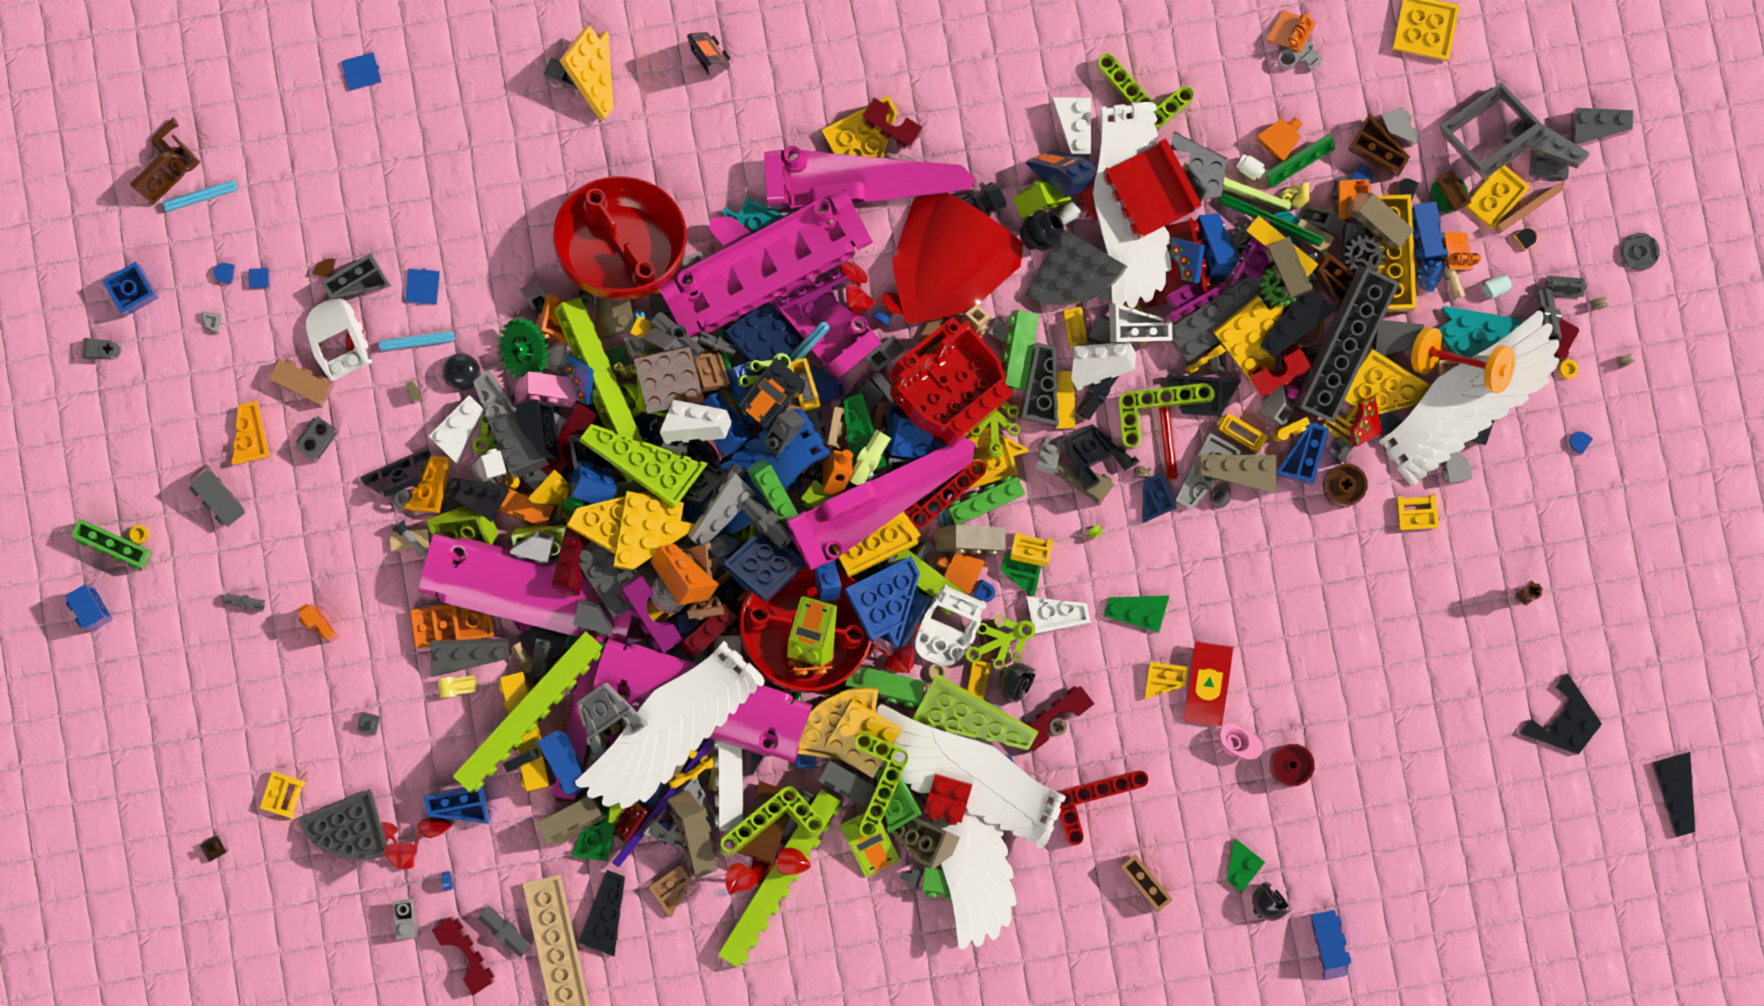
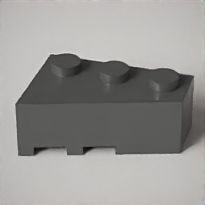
(1594, 124)
(357, 278)
(516, 448)
(216, 496)
(848, 783)

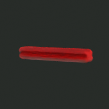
(1168, 443)

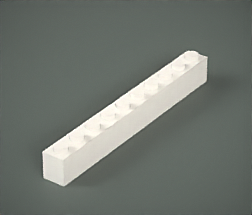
(730, 765)

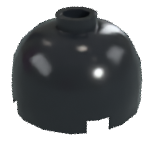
(461, 371)
(1015, 680)
(1268, 903)

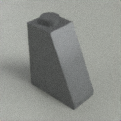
(1395, 337)

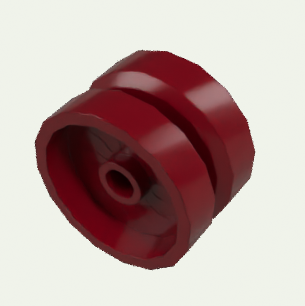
(1280, 766)

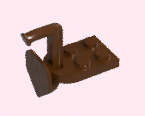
(166, 168)

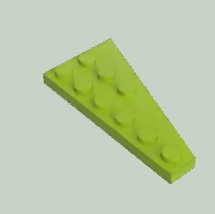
(649, 465)
(963, 713)

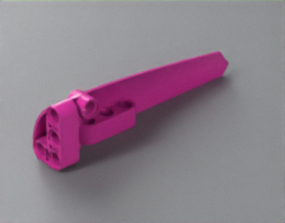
(865, 179)

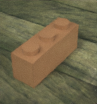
(301, 381)
(1145, 883)

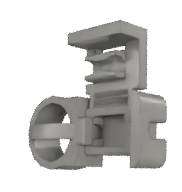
(1305, 55)

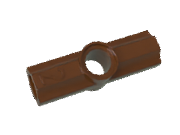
(1528, 592)

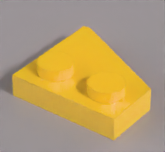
(1164, 678)

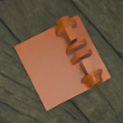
(1292, 30)
(1347, 191)
(1459, 251)
(799, 670)

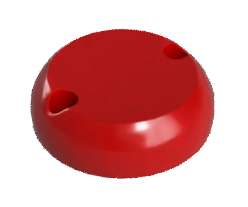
(619, 238)
(767, 637)

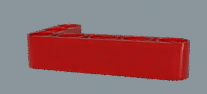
(938, 495)
(1094, 795)

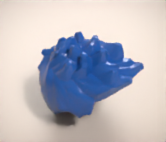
(1430, 274)

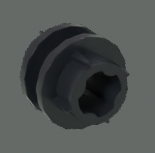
(988, 199)
(1041, 230)

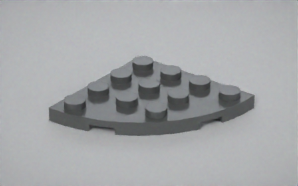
(1074, 273)
(347, 828)

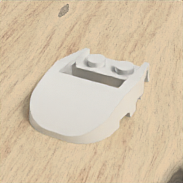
(329, 320)
(942, 642)

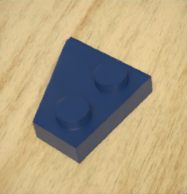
(1156, 498)

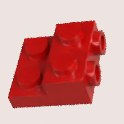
(948, 799)

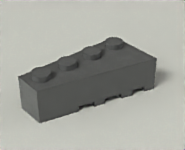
(1040, 397)

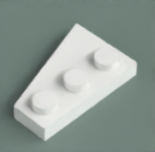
(1056, 614)

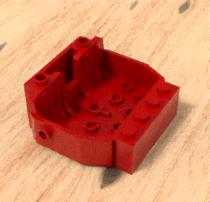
(967, 369)

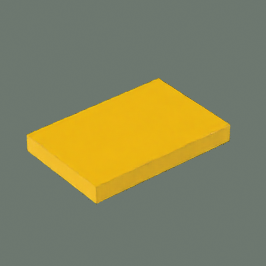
(1497, 197)

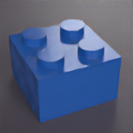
(130, 289)
(907, 438)
(593, 482)
(88, 608)

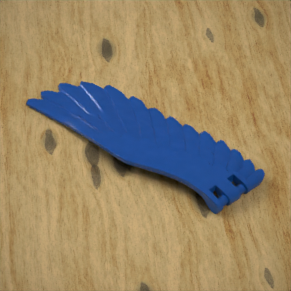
(786, 465)

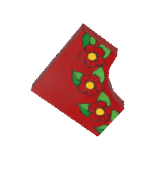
(1367, 422)

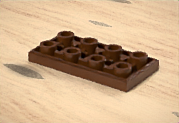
(767, 842)

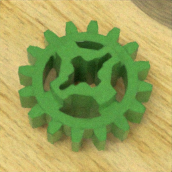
(1273, 293)

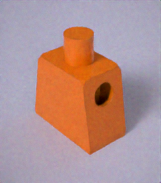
(1280, 138)
(837, 464)
(961, 571)

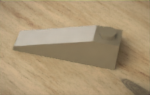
(926, 841)

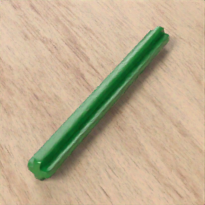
(1275, 221)

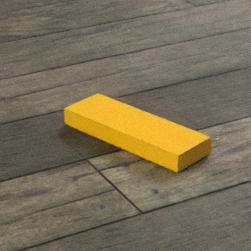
(1065, 400)

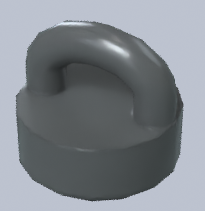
(400, 498)
(1220, 498)

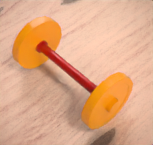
(1428, 351)

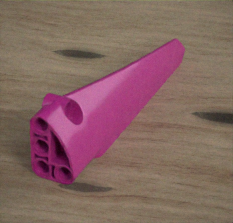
(843, 344)
(866, 508)

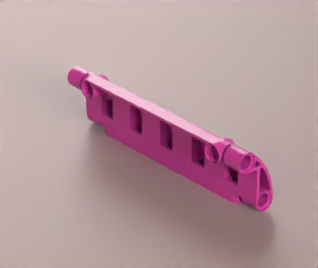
(766, 264)
(507, 587)
(747, 728)

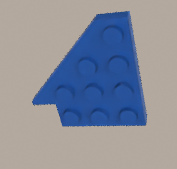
(885, 600)

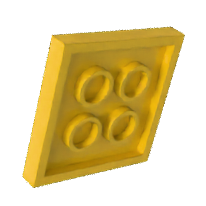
(1426, 28)
(859, 719)

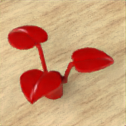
(857, 299)
(900, 660)
(402, 854)
(744, 878)

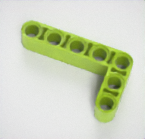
(1141, 96)
(1157, 402)
(884, 782)
(769, 818)

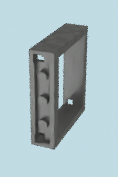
(1509, 151)

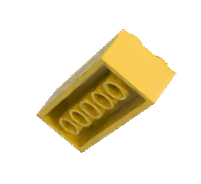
(1399, 261)
(536, 773)

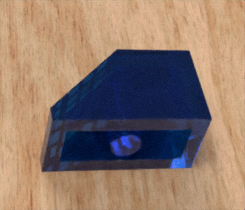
(826, 386)

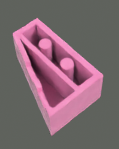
(547, 388)

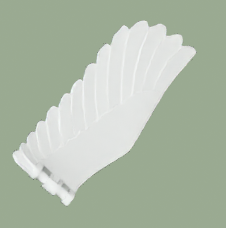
(1145, 257)
(1461, 406)
(678, 721)
(999, 786)
(978, 878)

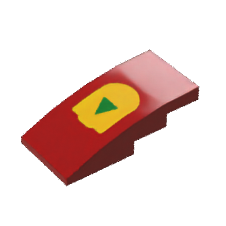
(1208, 683)

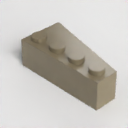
(1248, 471)
(694, 834)

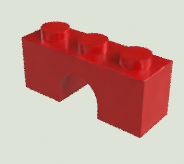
(1267, 380)

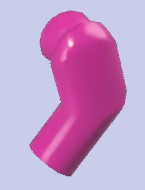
(1293, 389)

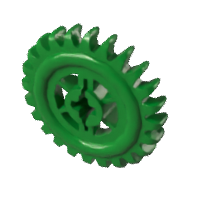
(523, 349)

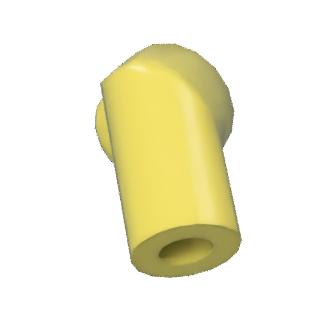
(1290, 192)
(1303, 197)
(625, 371)

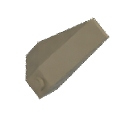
(614, 317)
(1097, 493)

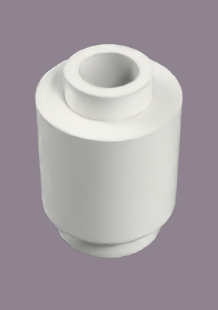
(1251, 167)

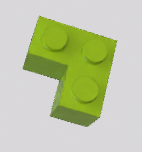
(1039, 197)

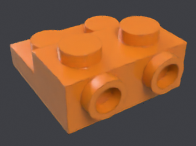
(548, 321)
(314, 619)

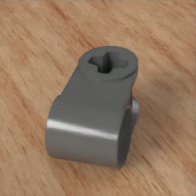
(97, 349)

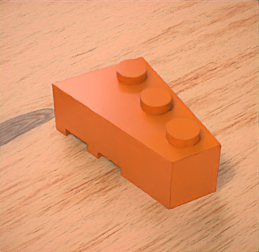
(521, 507)
(682, 575)

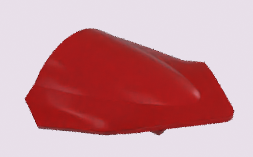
(950, 258)

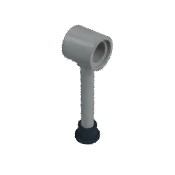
(402, 529)

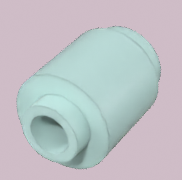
(1497, 286)

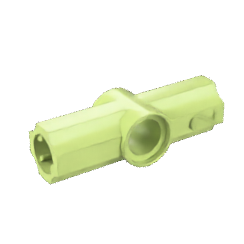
(869, 458)

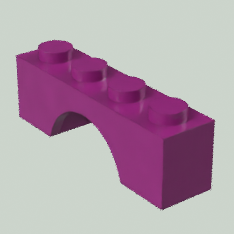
(637, 593)

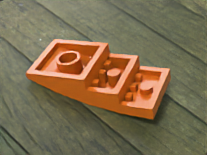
(449, 623)

